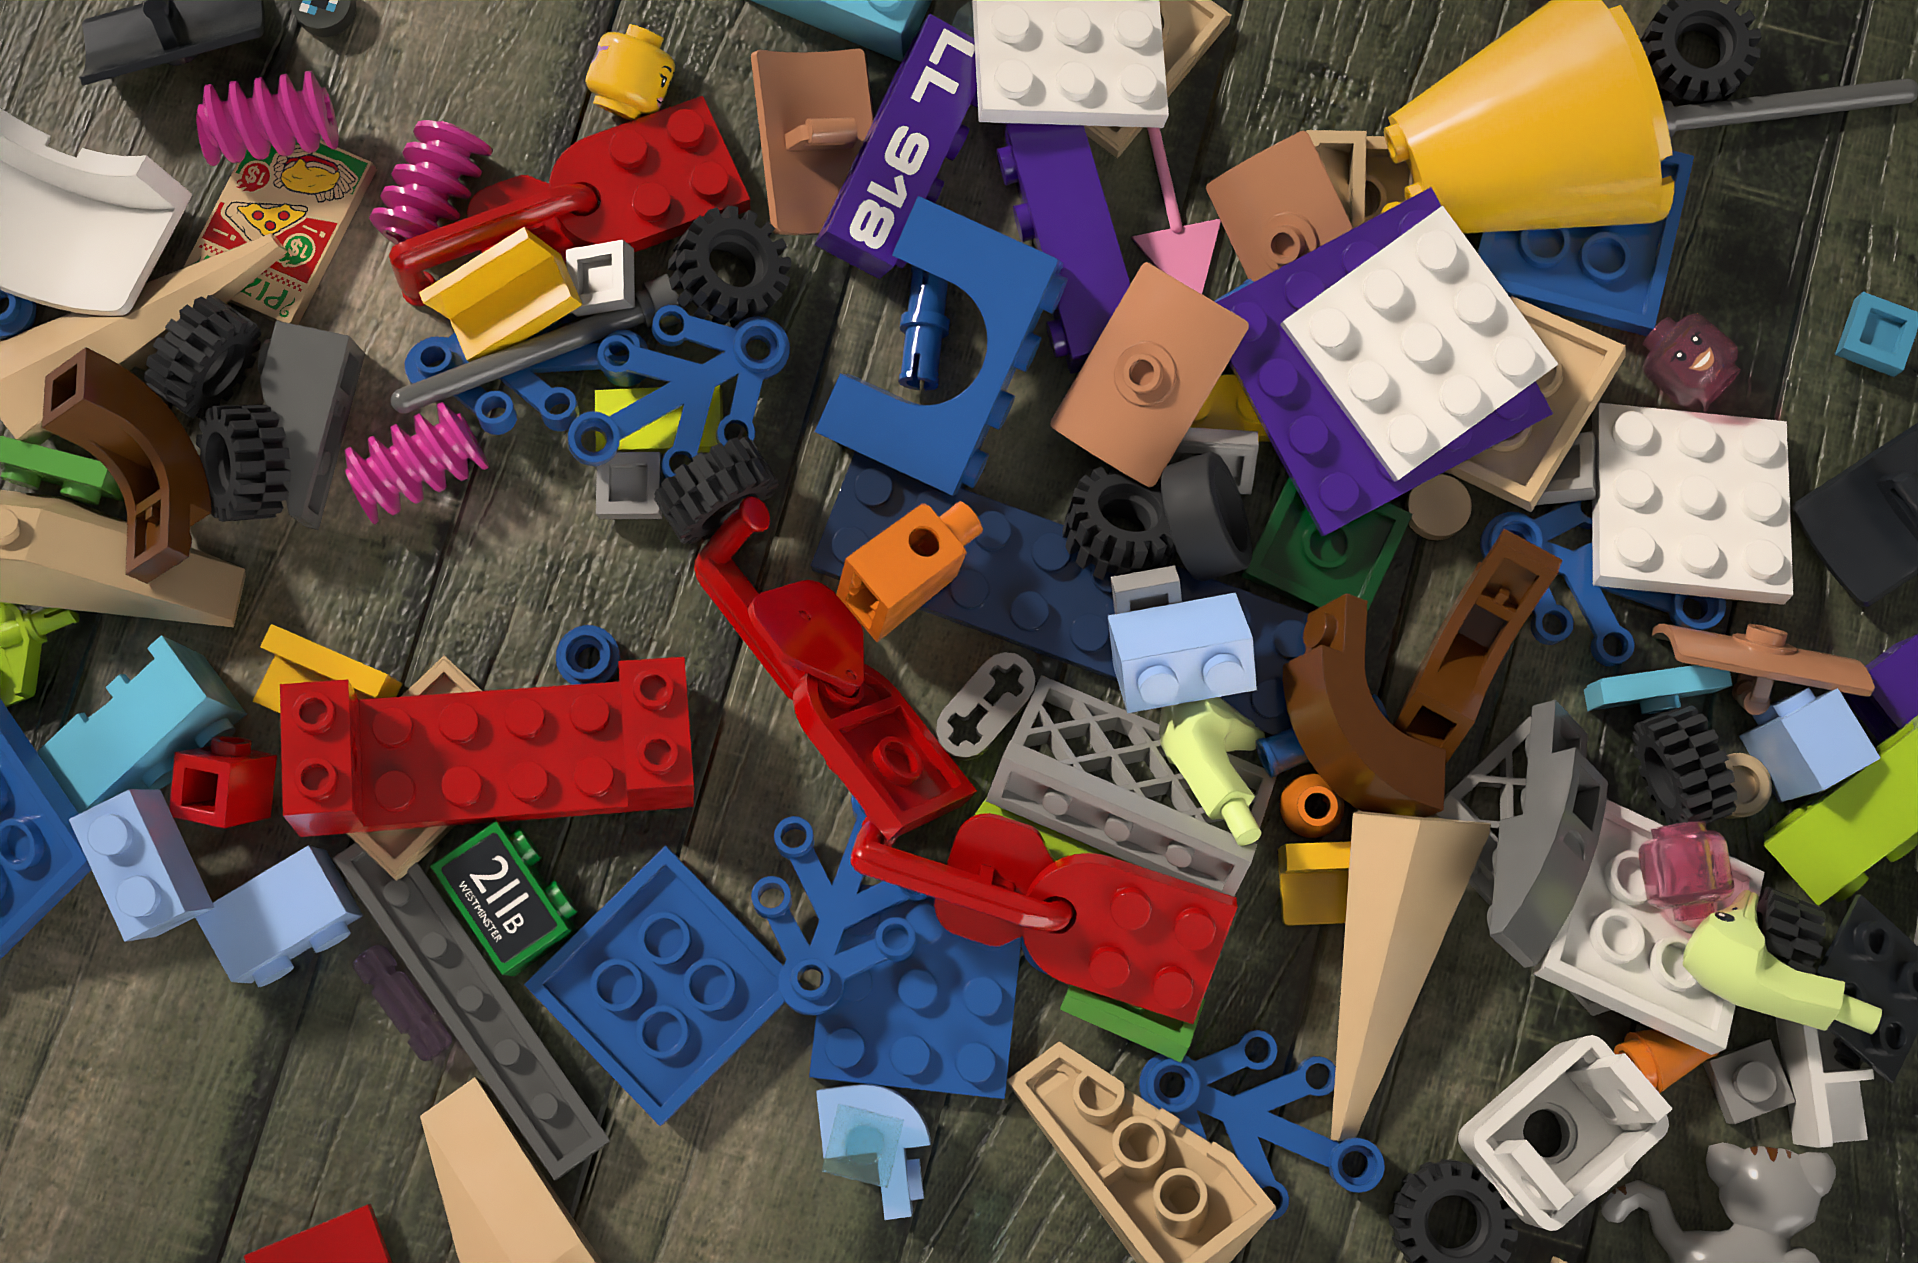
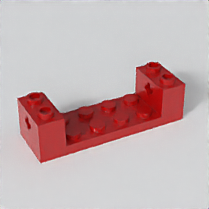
(485, 752)

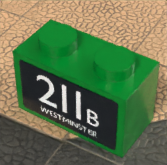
(507, 897)

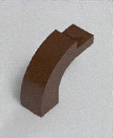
(143, 449)
(1473, 641)
(1344, 729)

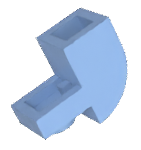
(906, 1174)

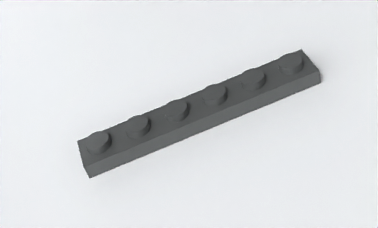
(477, 1011)

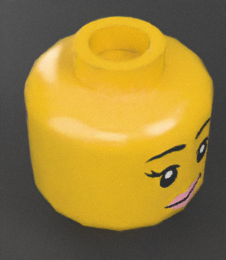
(630, 73)

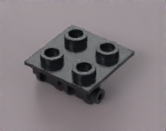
(1879, 970)

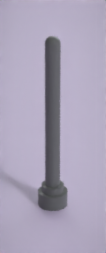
(1789, 104)
(648, 301)

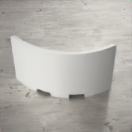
(83, 226)

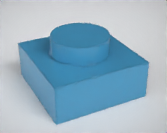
(1878, 334)

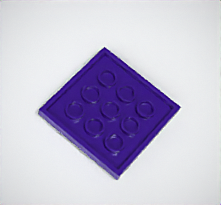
(1305, 424)

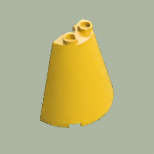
(1543, 128)

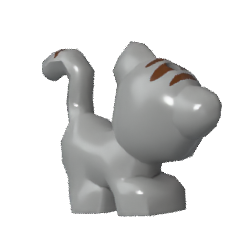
(1763, 1193)

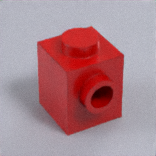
(223, 783)

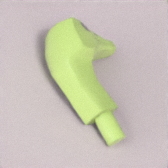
(1197, 741)
(1732, 961)

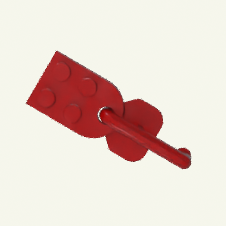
(645, 173)
(843, 705)
(1132, 929)

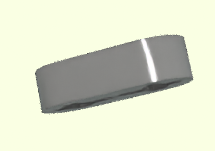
(973, 697)

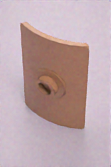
(810, 128)
(1278, 205)
(1149, 374)
(1762, 658)

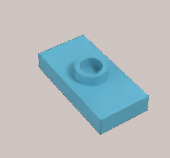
(1655, 690)

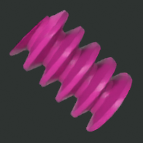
(265, 120)
(428, 180)
(412, 461)

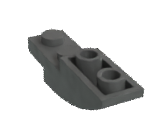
(1551, 845)

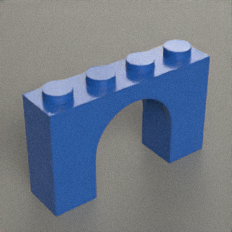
(1011, 290)

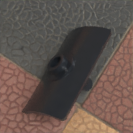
(165, 33)
(1868, 520)

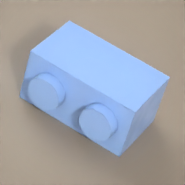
(1182, 652)
(1809, 743)
(141, 863)
(279, 917)

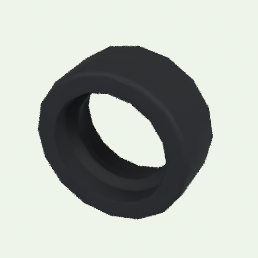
(1206, 516)

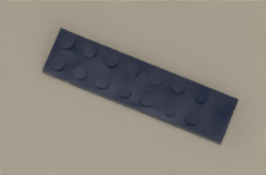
(1033, 593)

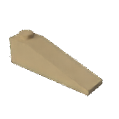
(76, 560)
(1144, 1171)
(493, 1188)

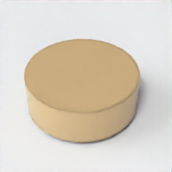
(1438, 507)
(1751, 783)

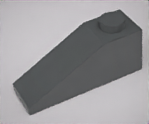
(311, 387)

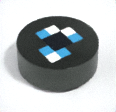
(324, 17)

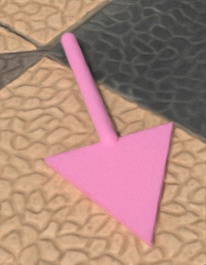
(1182, 250)

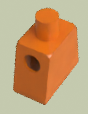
(906, 566)

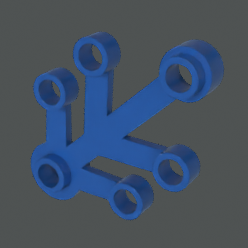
(522, 382)
(687, 384)
(1578, 574)
(838, 909)
(1248, 1116)

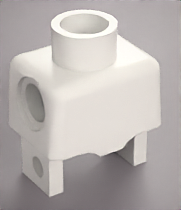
(1606, 1124)

